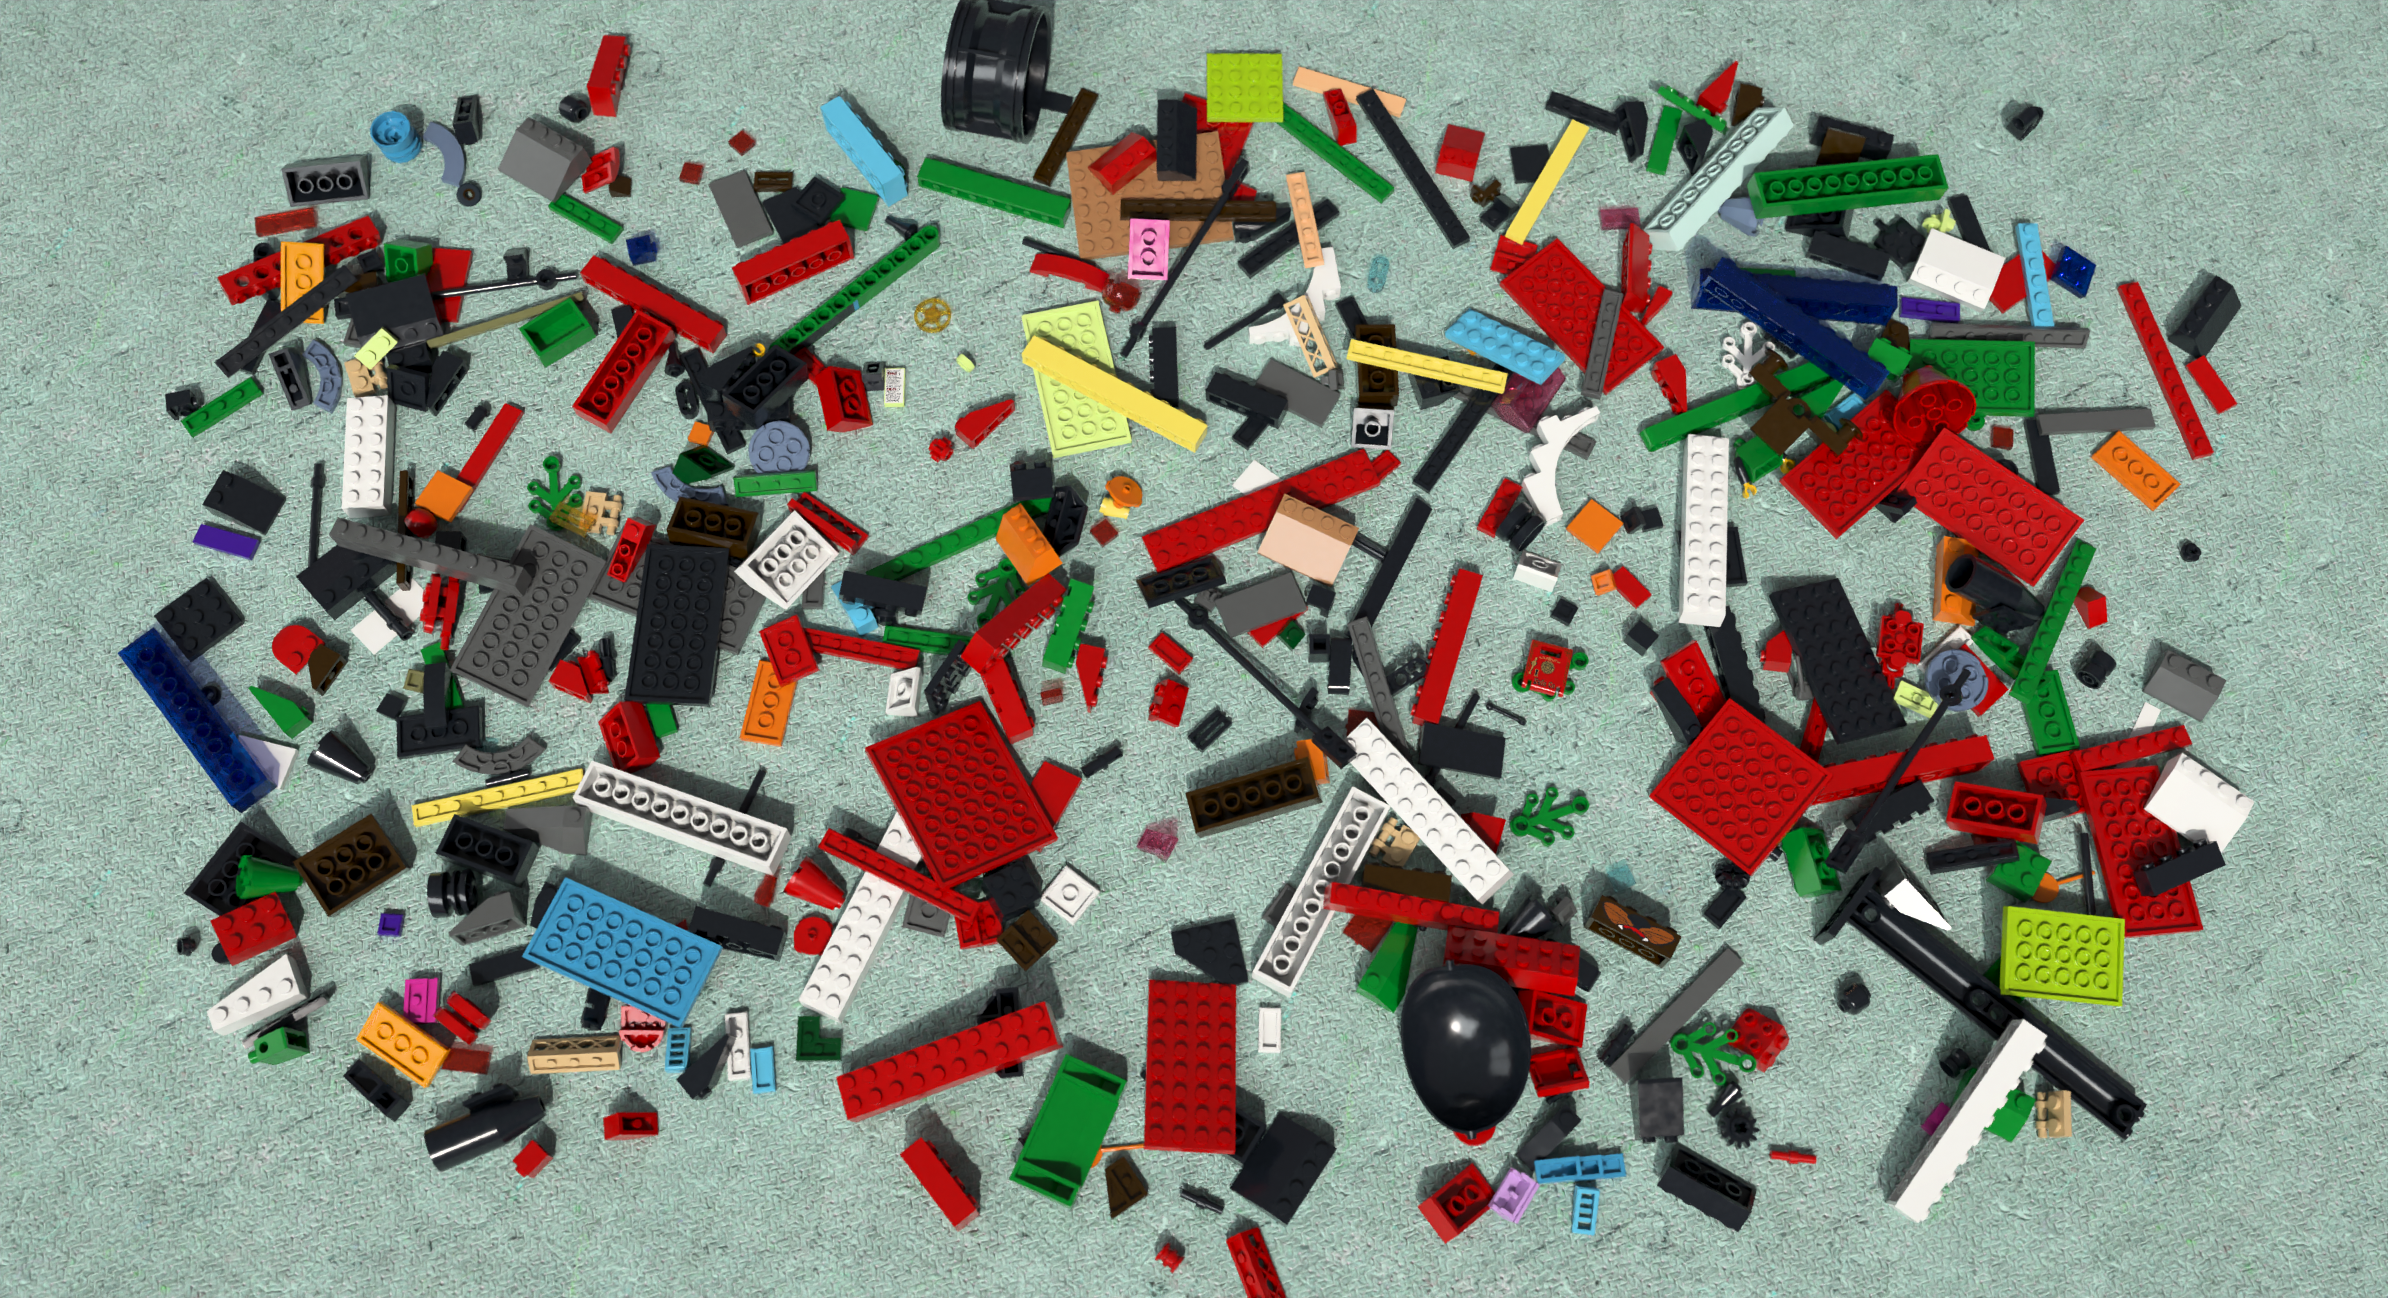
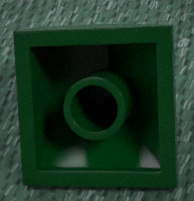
(700, 464)

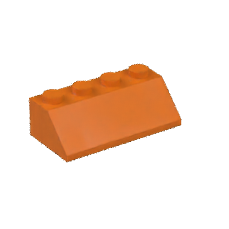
(1026, 545)
(1947, 605)

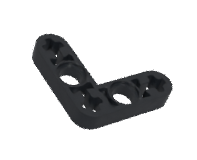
(1394, 687)

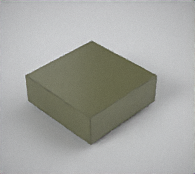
(414, 681)

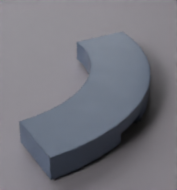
(452, 152)
(330, 375)
(674, 488)

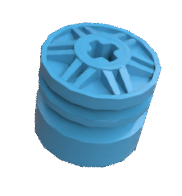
(396, 137)

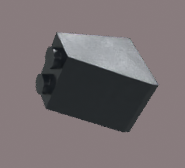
(1657, 1109)

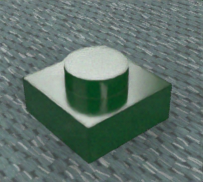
(1290, 635)

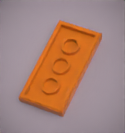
(2135, 470)
(767, 708)

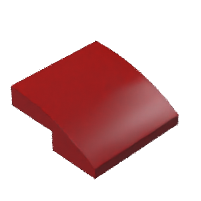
(601, 170)
(1511, 255)
(982, 932)

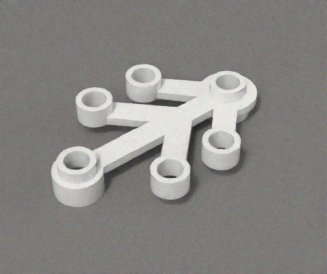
(1746, 358)

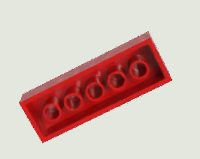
(793, 262)
(624, 371)
(1013, 624)
(1517, 959)

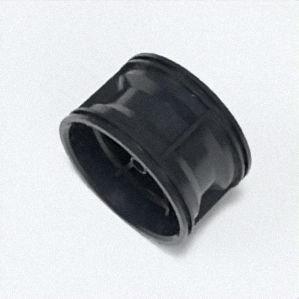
(992, 65)

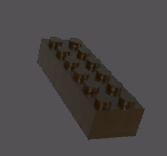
(1253, 797)

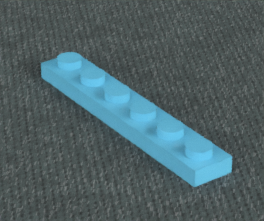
(2034, 274)

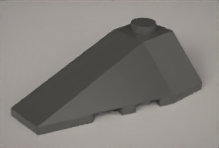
(553, 827)

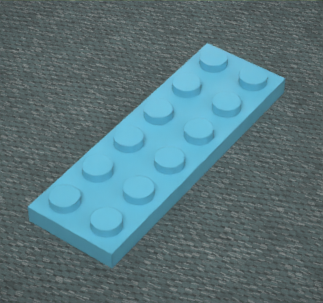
(1505, 346)

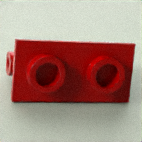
(593, 675)

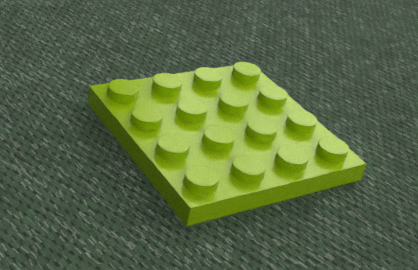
(1244, 87)

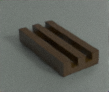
(773, 184)

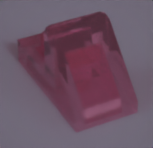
(1157, 844)

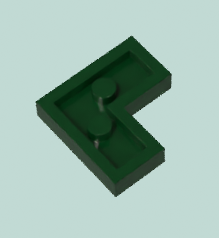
(812, 1047)

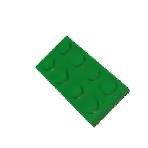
(1688, 105)
(2051, 719)

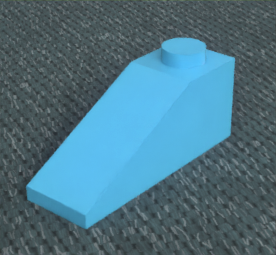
(860, 616)

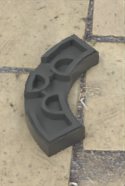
(500, 762)

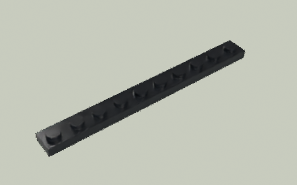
(1413, 169)

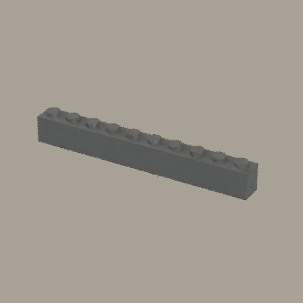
(431, 556)

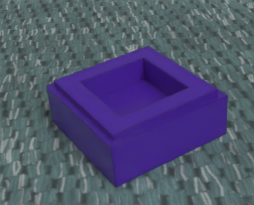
(391, 925)

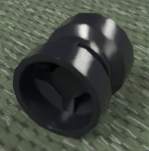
(1955, 1062)

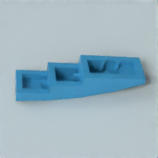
(1579, 1168)

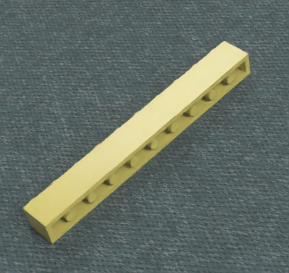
(1114, 393)

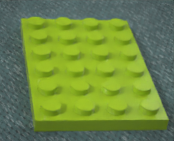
(2062, 956)

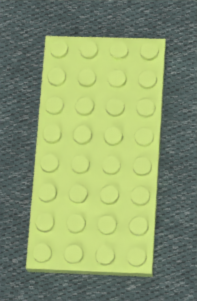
(1072, 419)

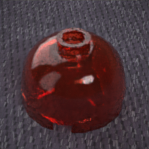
(1120, 296)

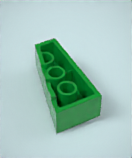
(1068, 627)

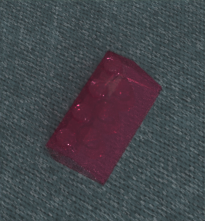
(1526, 400)

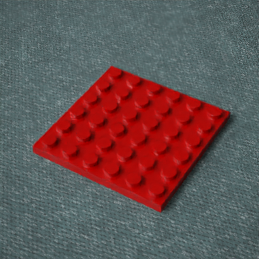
(1741, 787)

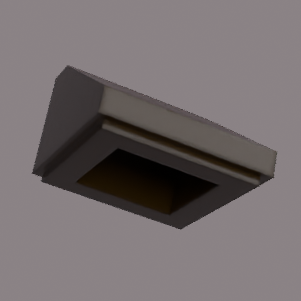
(620, 187)

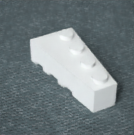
(260, 997)

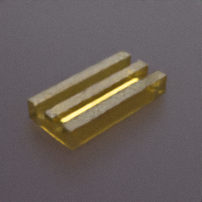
(586, 527)

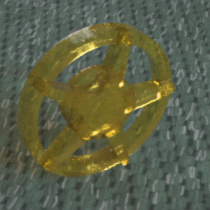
(932, 315)

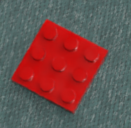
(2052, 777)

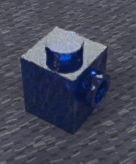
(641, 250)

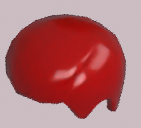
(421, 522)

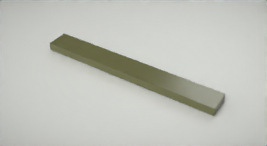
(500, 322)

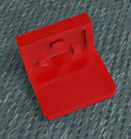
(1759, 1038)

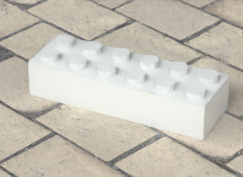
(368, 457)

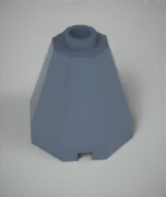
(1740, 214)

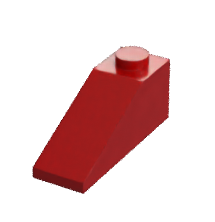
(1717, 94)
(982, 422)

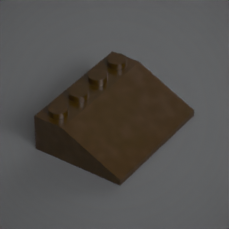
(351, 866)

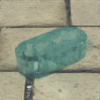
(1376, 274)

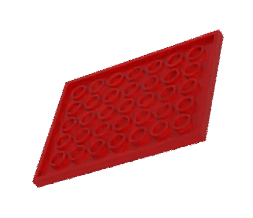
(960, 795)

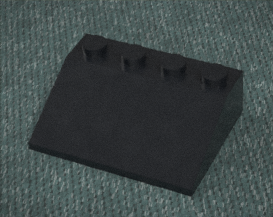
(1834, 222)
(400, 307)
(344, 578)
(216, 882)
(1283, 1169)

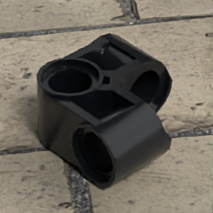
(2025, 122)

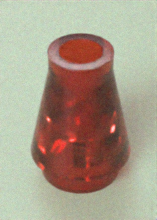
(766, 891)

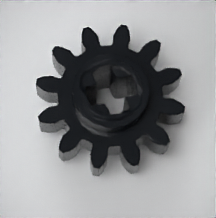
(1746, 1128)

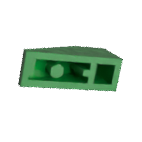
(284, 712)

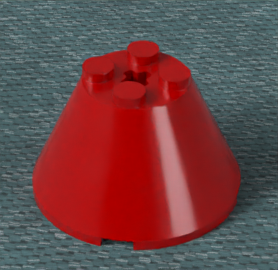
(1930, 403)

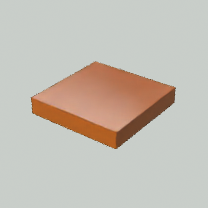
(444, 496)
(1594, 526)

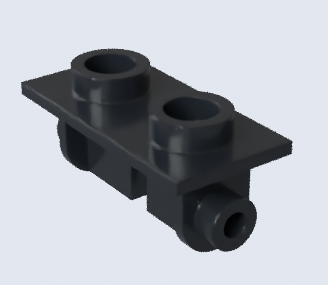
(594, 1017)

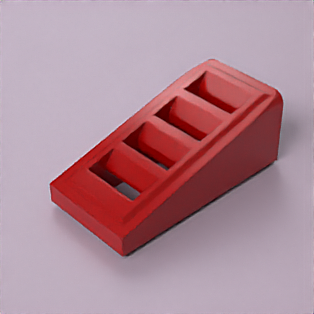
(1658, 301)

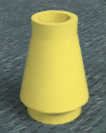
(1110, 510)

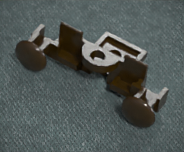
(1780, 425)

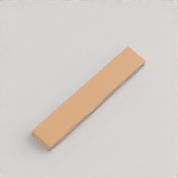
(1321, 83)
(1304, 220)

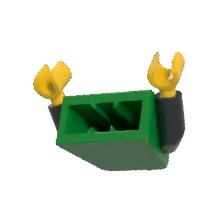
(1756, 460)

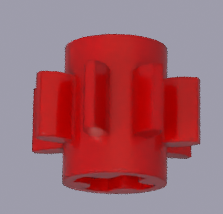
(941, 449)

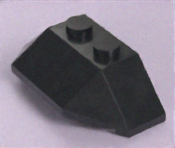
(1065, 520)
(1000, 1004)

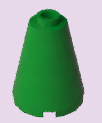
(264, 877)

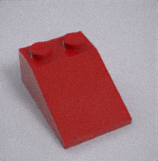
(1459, 152)
(1554, 1018)
(1457, 1203)

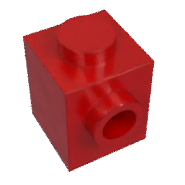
(532, 1160)

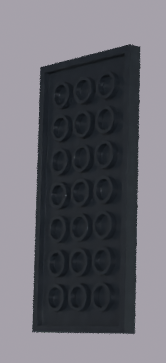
(678, 625)
(1837, 661)

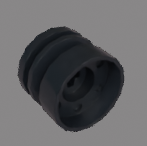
(452, 893)

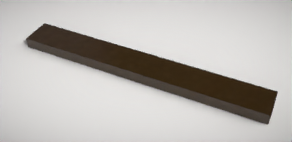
(1198, 210)

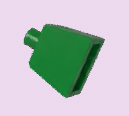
(279, 1046)

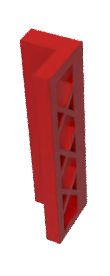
(825, 527)
(1246, 1262)

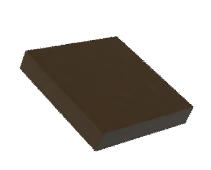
(1840, 147)

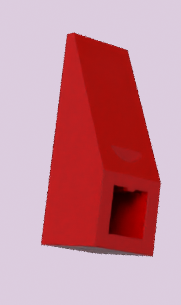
(1340, 117)
(1672, 380)
(631, 547)
(1089, 669)

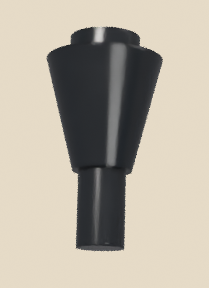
(905, 229)
(673, 364)
(1729, 1093)

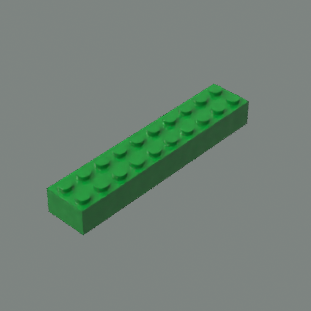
(1847, 186)

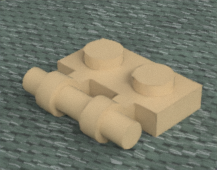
(361, 379)
(595, 506)
(1400, 849)
(2058, 1114)

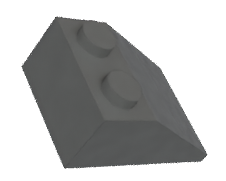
(491, 918)

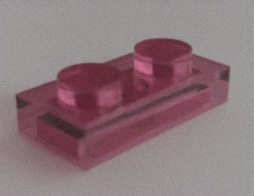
(1618, 218)

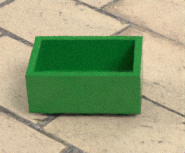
(557, 332)

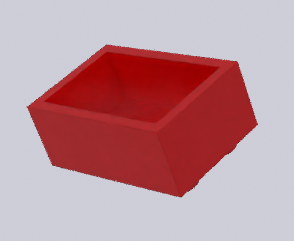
(253, 929)

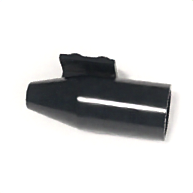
(2003, 597)
(491, 1123)

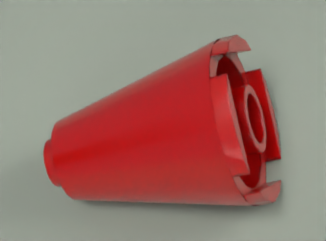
(815, 886)

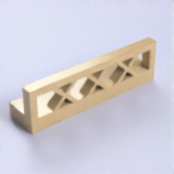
(1316, 330)
(574, 1057)

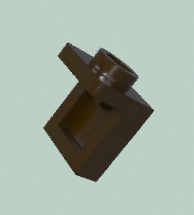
(1484, 197)

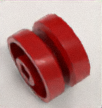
(464, 1015)

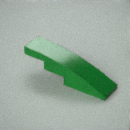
(2004, 654)

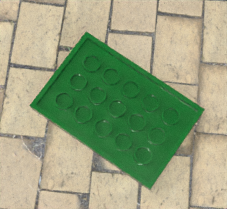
(1995, 371)

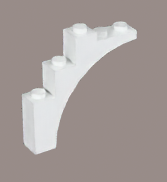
(1324, 285)
(1555, 436)

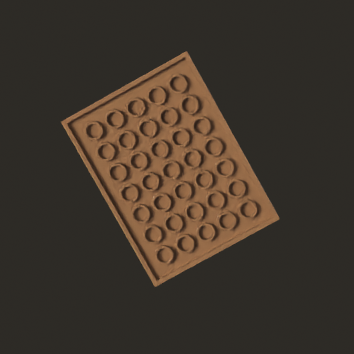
(1098, 211)

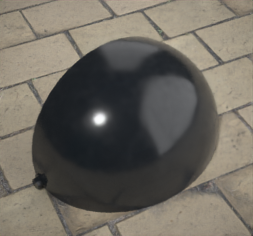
(1465, 1046)

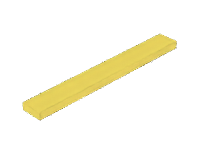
(1547, 182)
(1427, 366)
(497, 797)

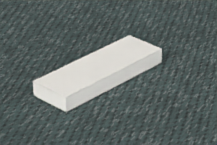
(1953, 641)
(739, 1058)

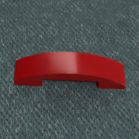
(1069, 269)

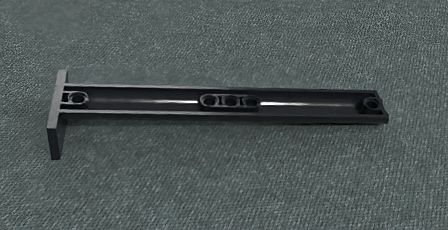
(1959, 982)

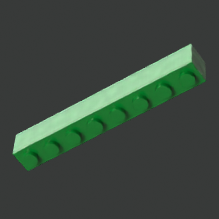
(994, 192)

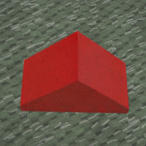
(2091, 607)

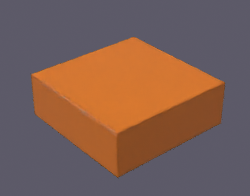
(700, 434)
(1603, 582)

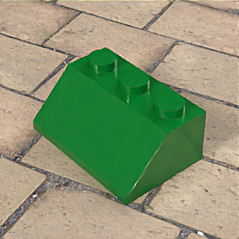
(1806, 858)
(2010, 1117)

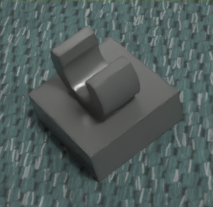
(1335, 379)
(1207, 598)
(1563, 911)

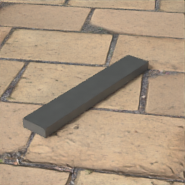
(1602, 344)
(2095, 422)

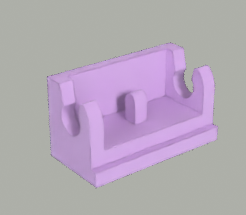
(1513, 1195)

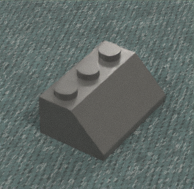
(2184, 685)

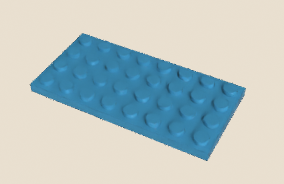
(623, 952)

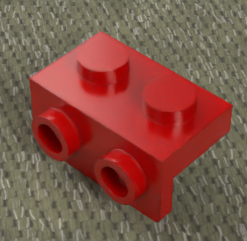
(1168, 702)

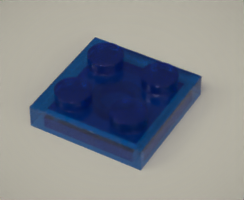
(2073, 272)

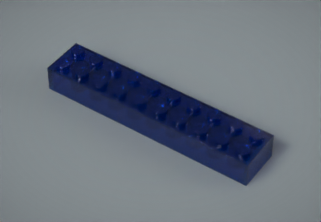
(1817, 297)
(1795, 328)
(197, 720)

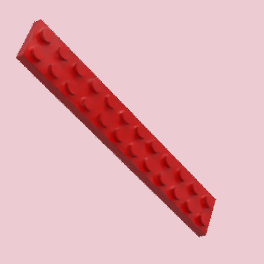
(1255, 511)

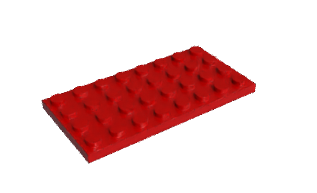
(1566, 304)
(1867, 471)
(1990, 507)
(2126, 839)
(1190, 1067)

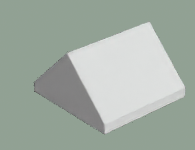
(1537, 571)
(905, 693)

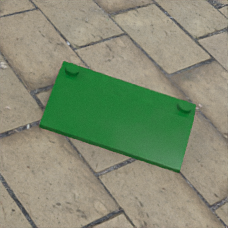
(1068, 1131)

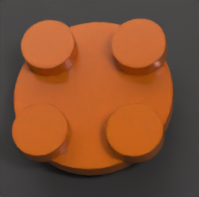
(1124, 492)

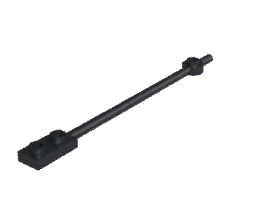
(1228, 188)
(343, 312)
(1324, 739)
(1853, 841)

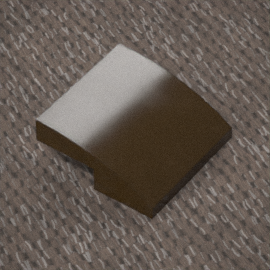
(1027, 940)

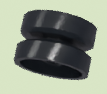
(1520, 527)

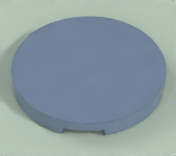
(779, 448)
(1945, 670)

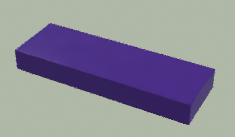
(1929, 310)
(226, 542)

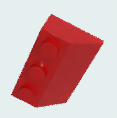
(1124, 162)
(843, 399)
(629, 737)

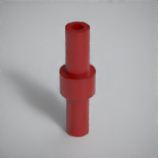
(1793, 1157)

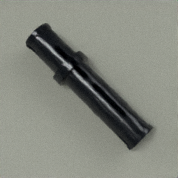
(393, 621)

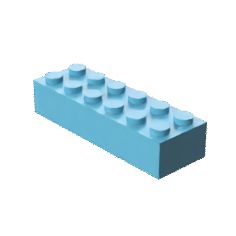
(864, 150)

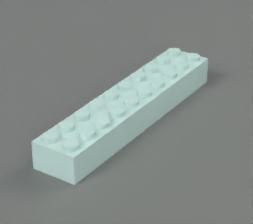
(1718, 178)

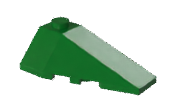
(1389, 971)

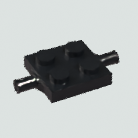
(1900, 241)

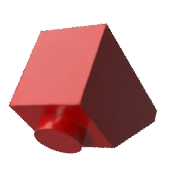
(1777, 654)
(570, 680)
(630, 1125)

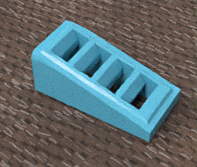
(678, 1068)
(1595, 1192)

